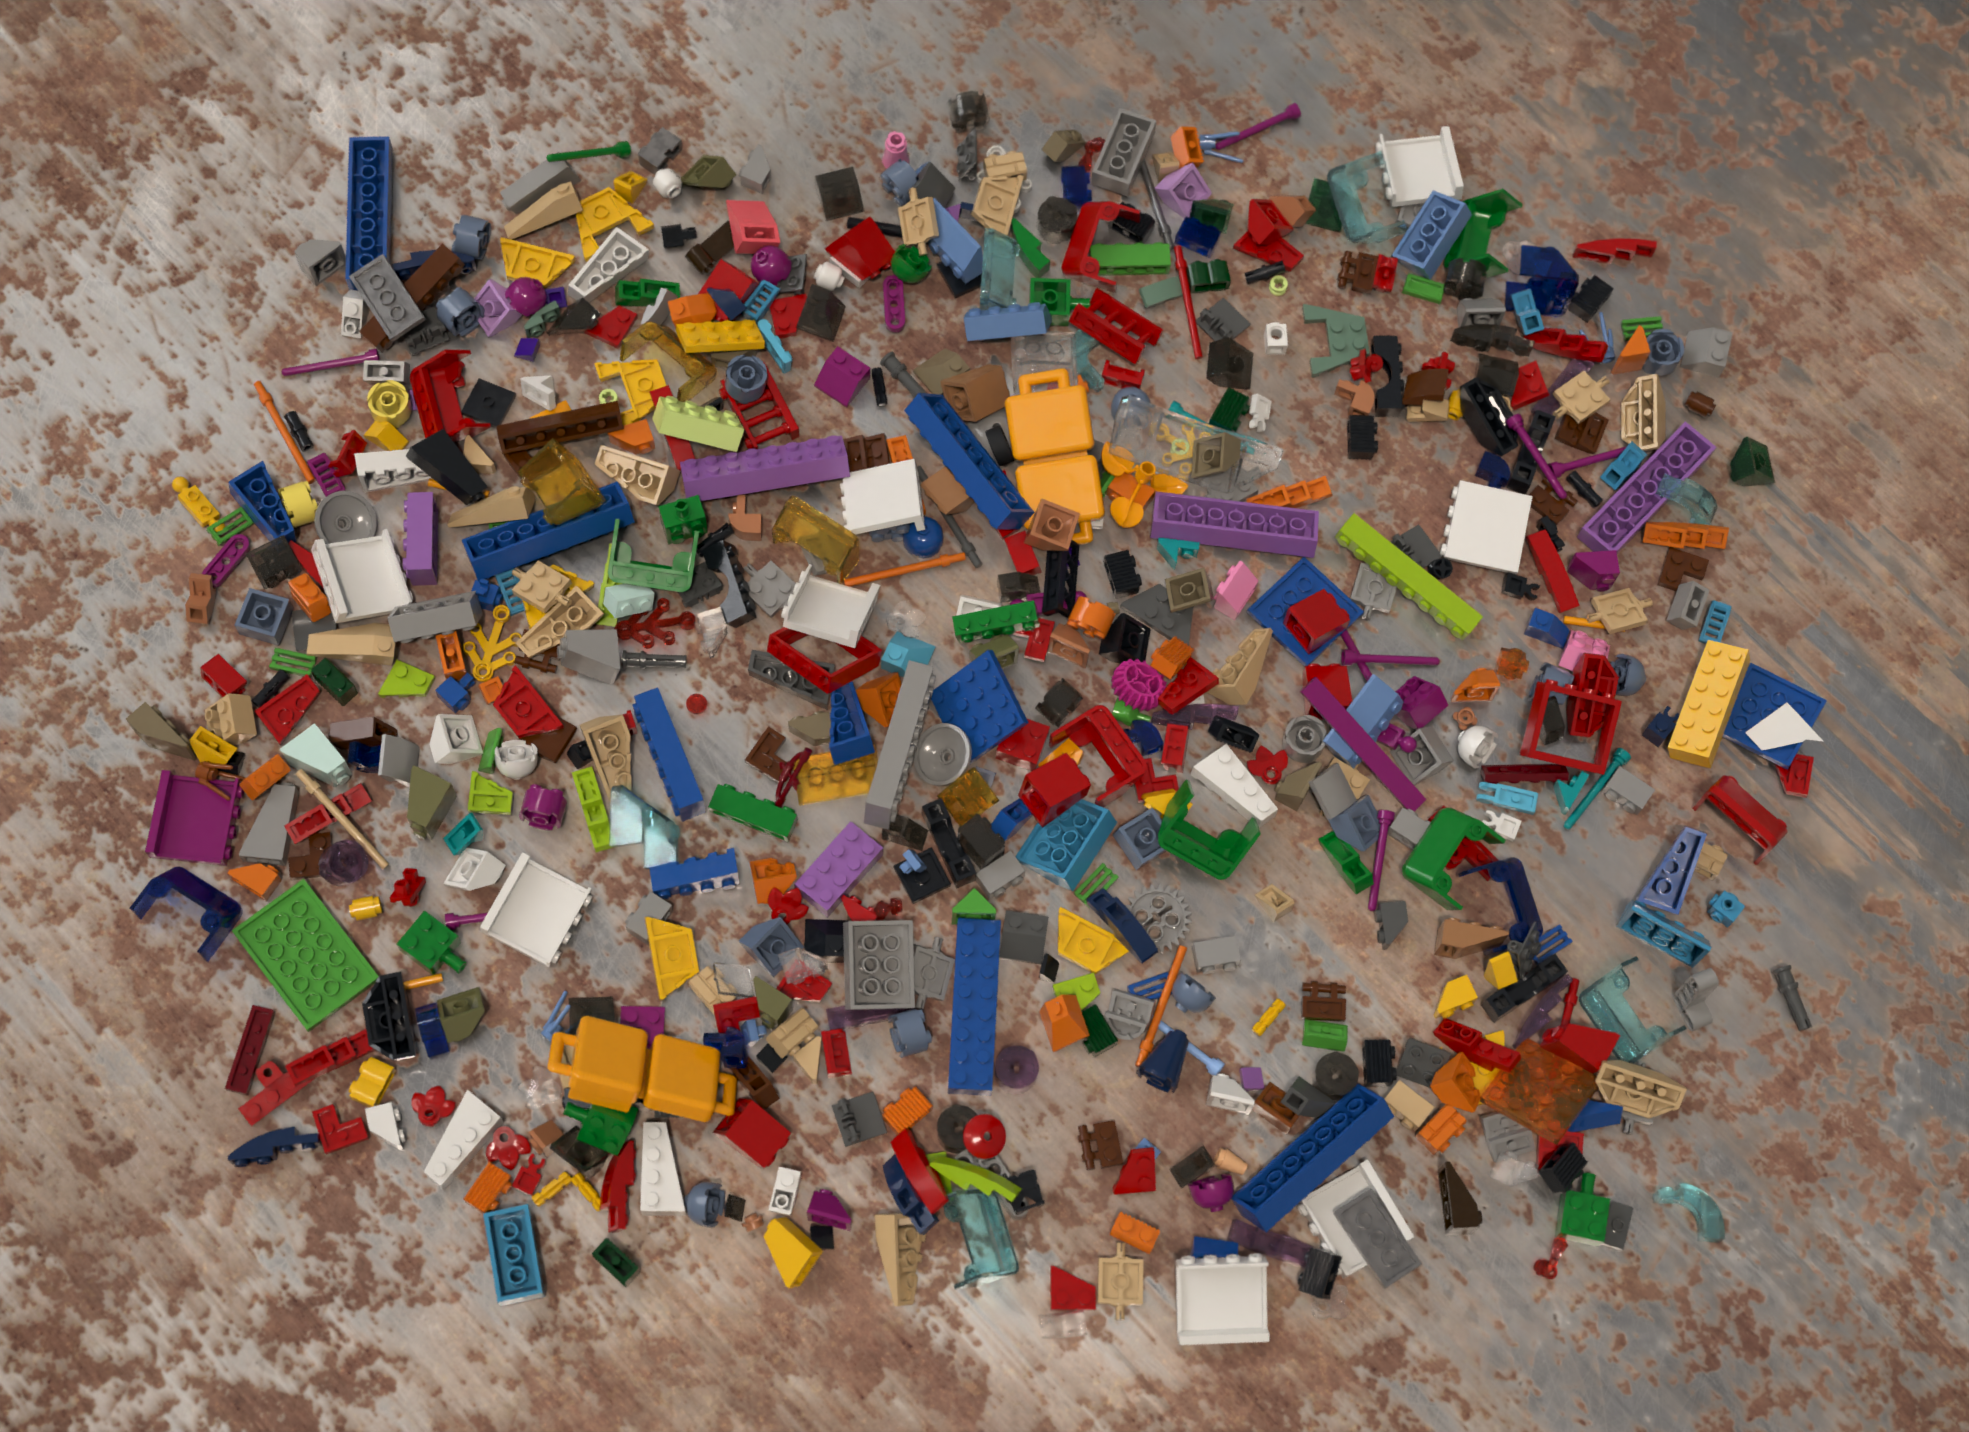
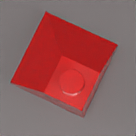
(1266, 222)

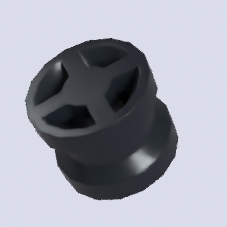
(1445, 568)

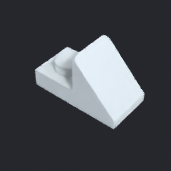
(539, 390)

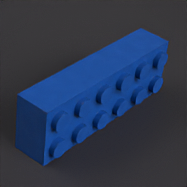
(670, 756)

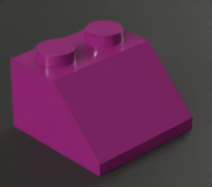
(842, 376)
(1595, 569)

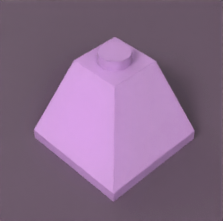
(1181, 188)
(497, 309)

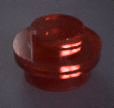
(696, 703)

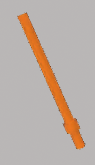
(267, 400)
(943, 561)
(1147, 1045)

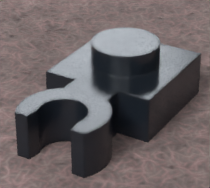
(1551, 528)
(1516, 587)

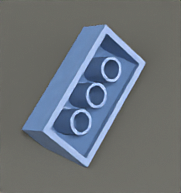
(1432, 234)
(956, 246)
(1007, 322)
(1372, 711)

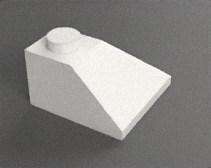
(454, 739)
(474, 870)
(1228, 1095)

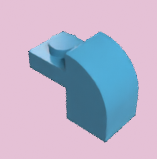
(1526, 313)
(1624, 466)

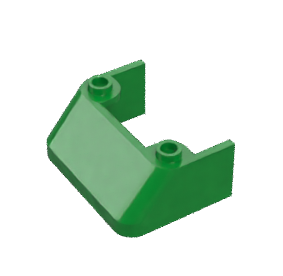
(1487, 213)
(630, 572)
(1435, 849)
(1212, 855)

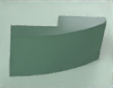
(1161, 291)
(536, 324)

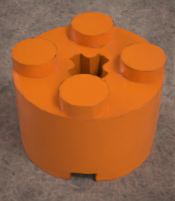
(1091, 617)

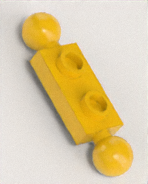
(196, 503)

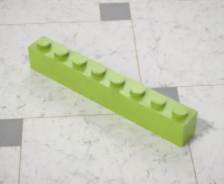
(1408, 577)

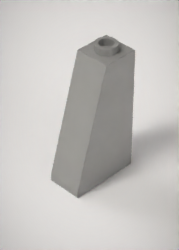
(537, 183)
(268, 839)

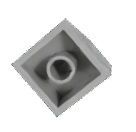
(320, 259)
(1480, 311)
(1706, 351)
(1426, 759)

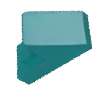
(1172, 548)
(1566, 793)
(463, 834)

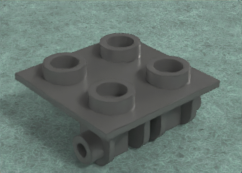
(967, 157)
(796, 277)
(1222, 321)
(426, 334)
(1417, 546)
(703, 584)
(1523, 953)
(1421, 1062)
(859, 1119)

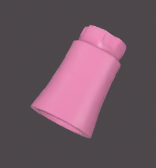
(895, 149)

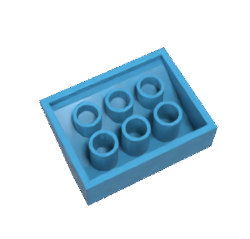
(1067, 844)
(1663, 933)

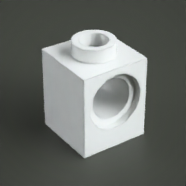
(1272, 345)

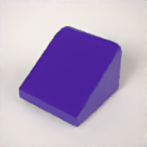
(556, 294)
(527, 349)

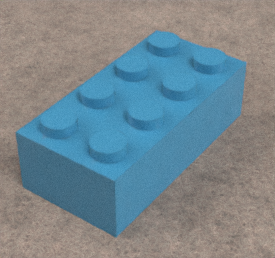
(514, 1255)

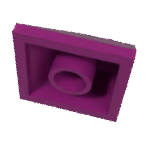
(827, 1210)

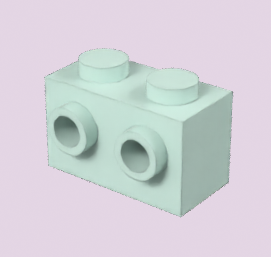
(628, 600)

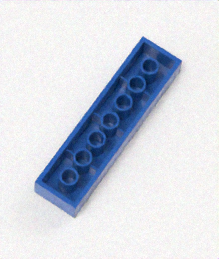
(368, 202)
(968, 461)
(534, 538)
(974, 1007)
(1312, 1157)

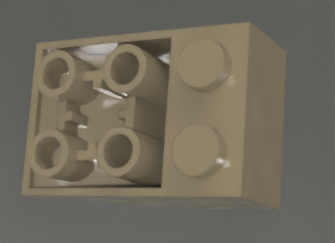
(159, 732)

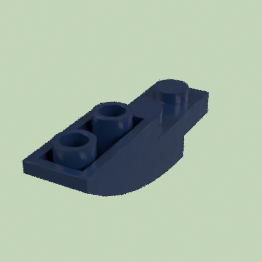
(407, 268)
(1124, 925)
(265, 1147)
(907, 1198)

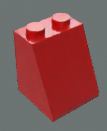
(863, 250)
(729, 277)
(1316, 620)
(1334, 678)
(1053, 788)
(1580, 1044)
(753, 1133)

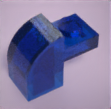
(1493, 469)
(1146, 737)
(364, 757)
(431, 1030)
(731, 1047)

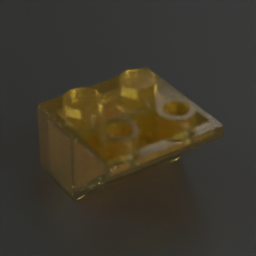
(968, 797)

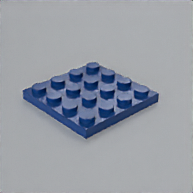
(1292, 588)
(1761, 696)
(980, 704)

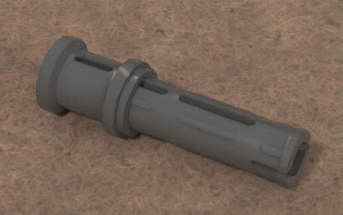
(899, 372)
(643, 660)
(1789, 988)

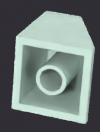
(316, 757)

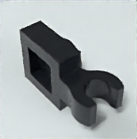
(674, 235)

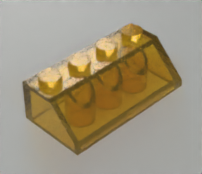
(827, 782)

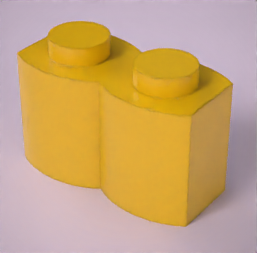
(372, 1082)

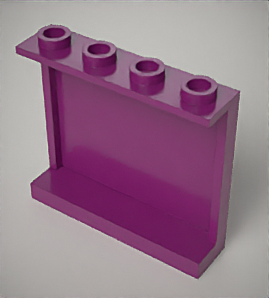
(193, 820)

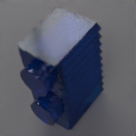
(1074, 185)
(1198, 236)

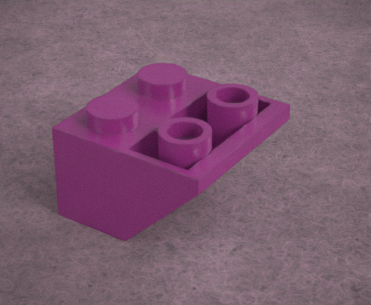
(1421, 702)

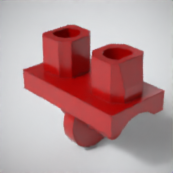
(1384, 273)
(1440, 362)
(1363, 367)
(408, 888)

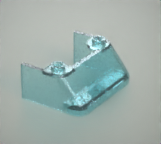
(1343, 185)
(998, 270)
(627, 822)
(1612, 1013)
(984, 1236)

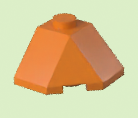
(692, 309)
(1478, 686)
(879, 697)
(769, 874)
(1455, 1084)

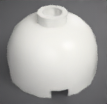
(1476, 745)
(516, 758)

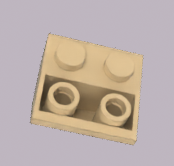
(232, 719)

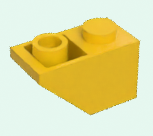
(1160, 800)
(1456, 995)

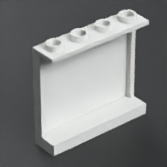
(1418, 167)
(882, 497)
(1486, 527)
(361, 577)
(829, 609)
(535, 911)
(1323, 1202)
(1221, 1299)

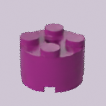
(543, 807)

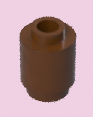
(1700, 404)

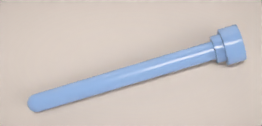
(1214, 1066)

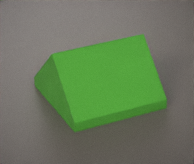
(973, 907)

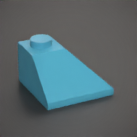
(903, 649)

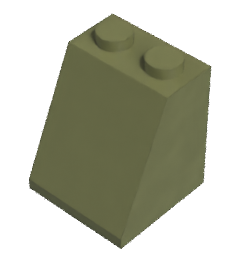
(428, 802)

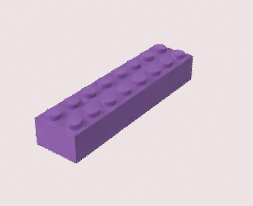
(765, 468)
(1637, 499)
(1235, 524)

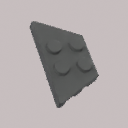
(1154, 610)

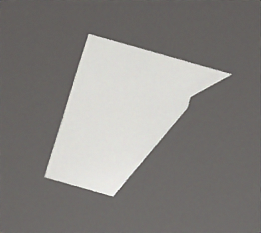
(1781, 729)

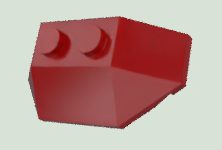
(1593, 673)

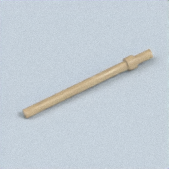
(314, 788)

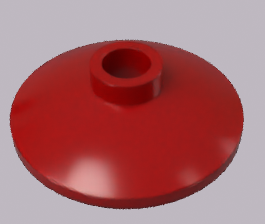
(974, 1136)

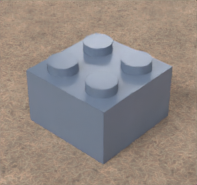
(264, 616)
(1140, 840)

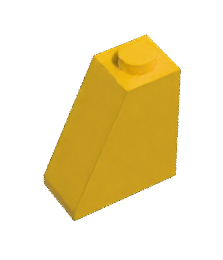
(791, 1251)

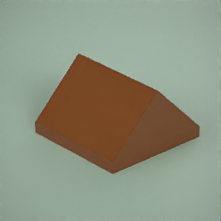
(1271, 1109)

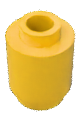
(1454, 405)
(365, 907)

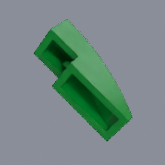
(1030, 249)
(642, 292)
(1346, 862)

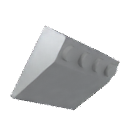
(878, 965)

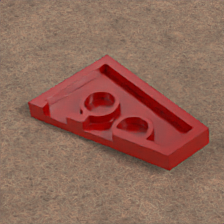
(1270, 253)
(1188, 686)
(288, 707)

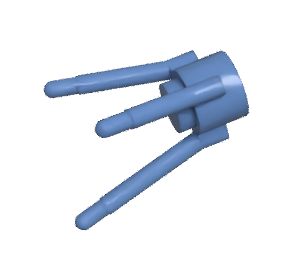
(1207, 142)
(1610, 354)
(553, 1026)

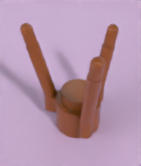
(208, 772)

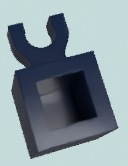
(1660, 727)

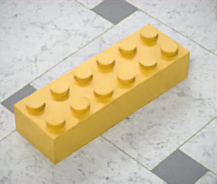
(1709, 704)

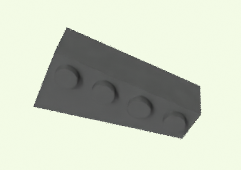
(774, 672)

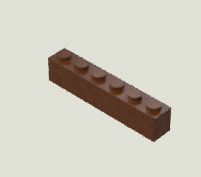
(423, 287)
(559, 426)

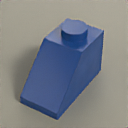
(1547, 628)
(1011, 819)

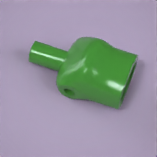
(1126, 714)

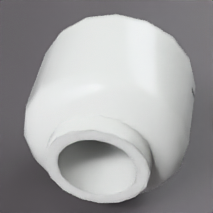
(667, 183)
(828, 276)

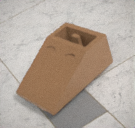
(1463, 939)

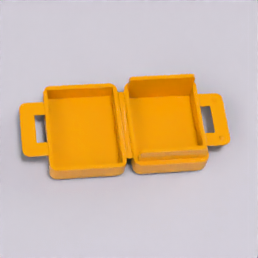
(1052, 439)
(616, 1069)

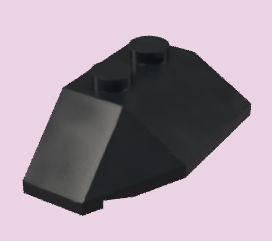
(1487, 416)
(389, 1018)

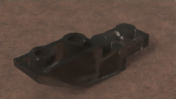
(1484, 336)

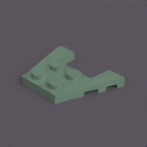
(1345, 337)

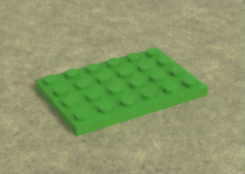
(305, 955)

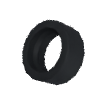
(999, 445)

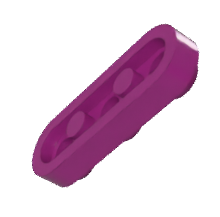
(893, 296)
(228, 552)

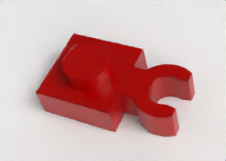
(528, 1178)

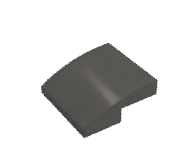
(933, 184)
(304, 626)

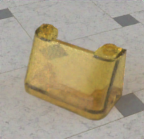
(560, 483)

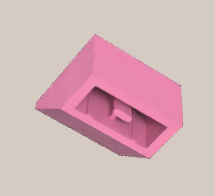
(1235, 591)
(1580, 643)

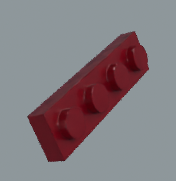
(1524, 772)
(250, 1050)

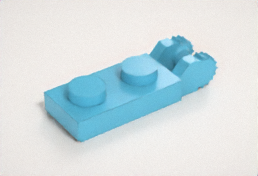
(774, 346)
(1509, 797)

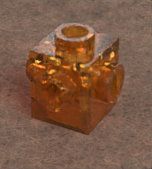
(1512, 663)

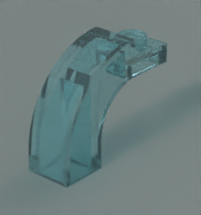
(1084, 345)
(1692, 496)
(1703, 1208)

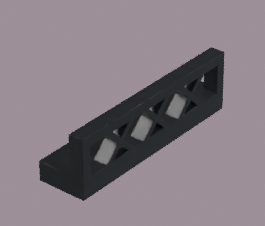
(1055, 577)

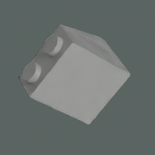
(591, 653)

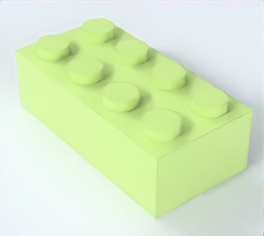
(698, 423)

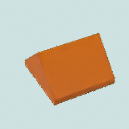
(1634, 353)

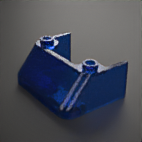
(1551, 280)
(1520, 895)
(221, 910)

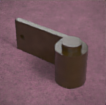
(714, 248)

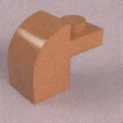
(1361, 396)
(745, 526)
(201, 599)

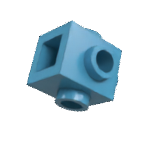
(1725, 908)

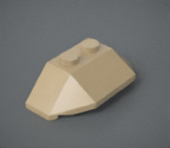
(1644, 414)
(1638, 1088)

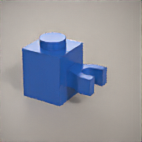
(488, 594)
(454, 693)

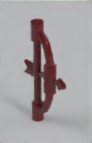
(793, 781)

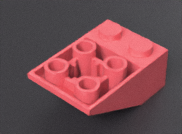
(751, 226)

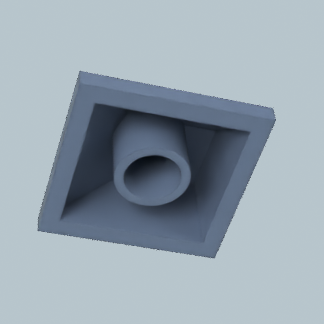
(1357, 824)
(767, 941)

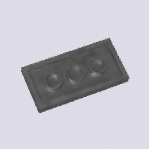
(387, 297)
(1377, 1238)

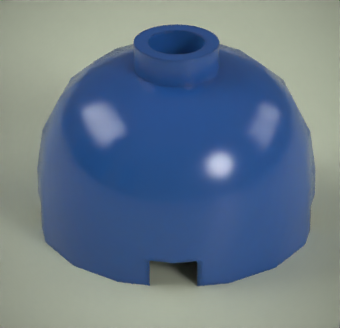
(924, 542)

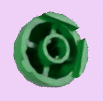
(908, 264)

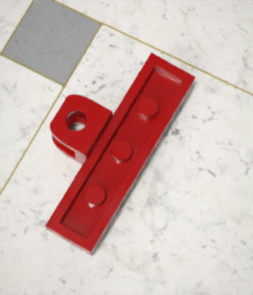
(1472, 851)
(277, 1090)

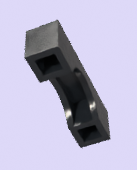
(1389, 398)
(1526, 465)
(737, 606)
(944, 836)
(1518, 993)

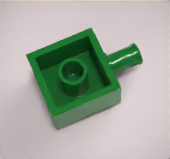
(1057, 297)
(682, 519)
(431, 945)
(602, 1126)
(1582, 1214)

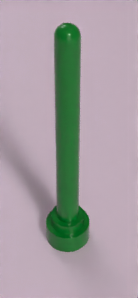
(621, 149)

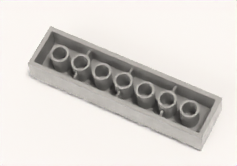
(899, 745)

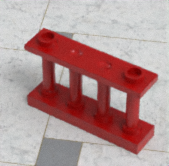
(1110, 335)
(779, 409)

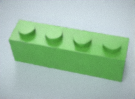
(1132, 258)

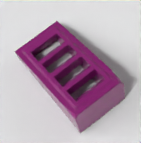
(320, 464)

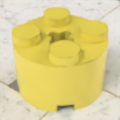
(389, 403)
(298, 503)

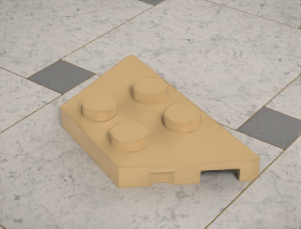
(997, 202)

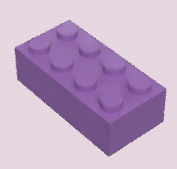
(422, 538)
(839, 869)

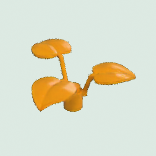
(1126, 511)

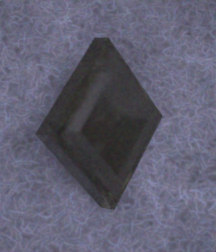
(734, 1208)

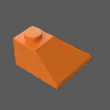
(1063, 1021)

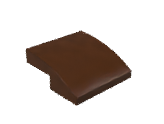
(1425, 385)
(1582, 436)
(866, 451)
(552, 743)

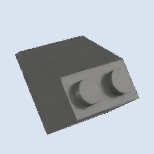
(1023, 937)

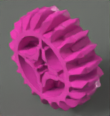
(1142, 686)

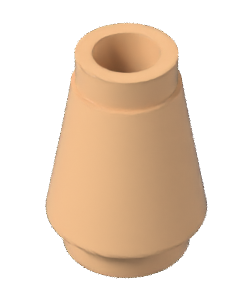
(1229, 1161)

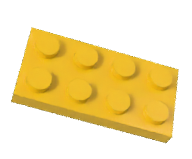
(720, 336)

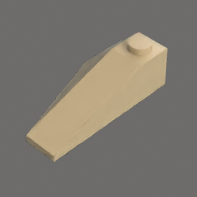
(551, 207)
(642, 477)
(506, 505)
(552, 627)
(359, 643)
(1242, 670)
(610, 750)
(899, 1250)

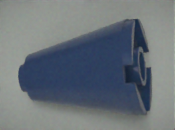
(1165, 1062)

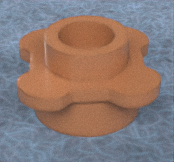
(1469, 714)
(752, 1222)

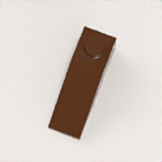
(756, 1084)

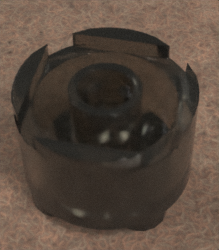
(968, 111)
(1056, 220)
(1465, 279)
(1058, 702)
(1337, 1064)
(953, 1117)

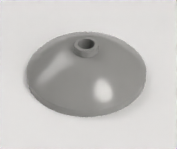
(979, 427)
(350, 508)
(933, 753)

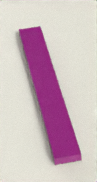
(1362, 745)

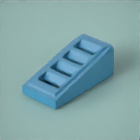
(765, 305)
(504, 577)
(1719, 611)

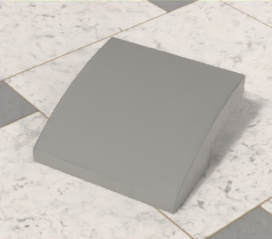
(397, 759)
(1332, 791)
(1505, 1134)

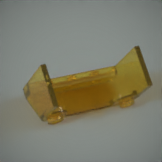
(696, 365)
(819, 536)

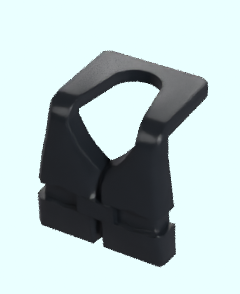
(1030, 1189)

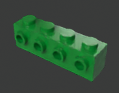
(996, 621)
(753, 812)

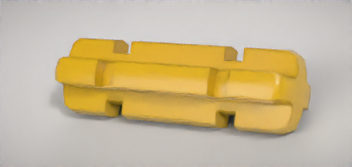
(1268, 1017)
(551, 1189)
(586, 1190)

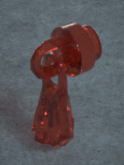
(1094, 146)
(882, 908)
(1544, 1267)

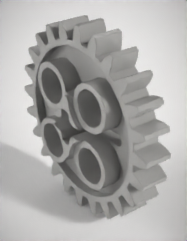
(1169, 933)

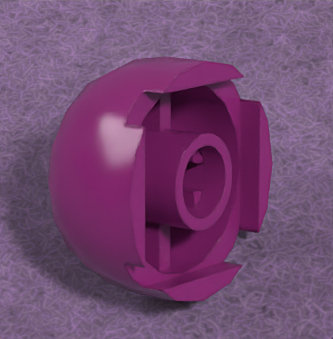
(770, 264)
(526, 295)
(1212, 1192)

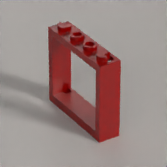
(866, 652)
(1536, 718)

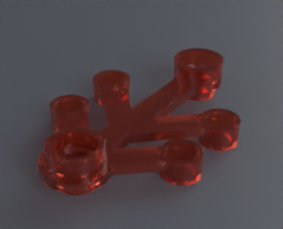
(630, 628)

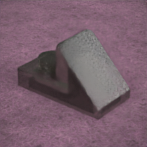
(1192, 1167)

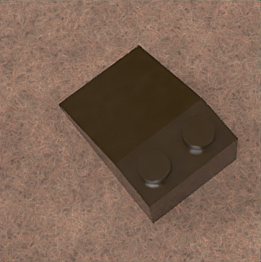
(1457, 1203)

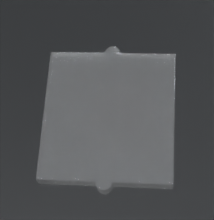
(733, 980)

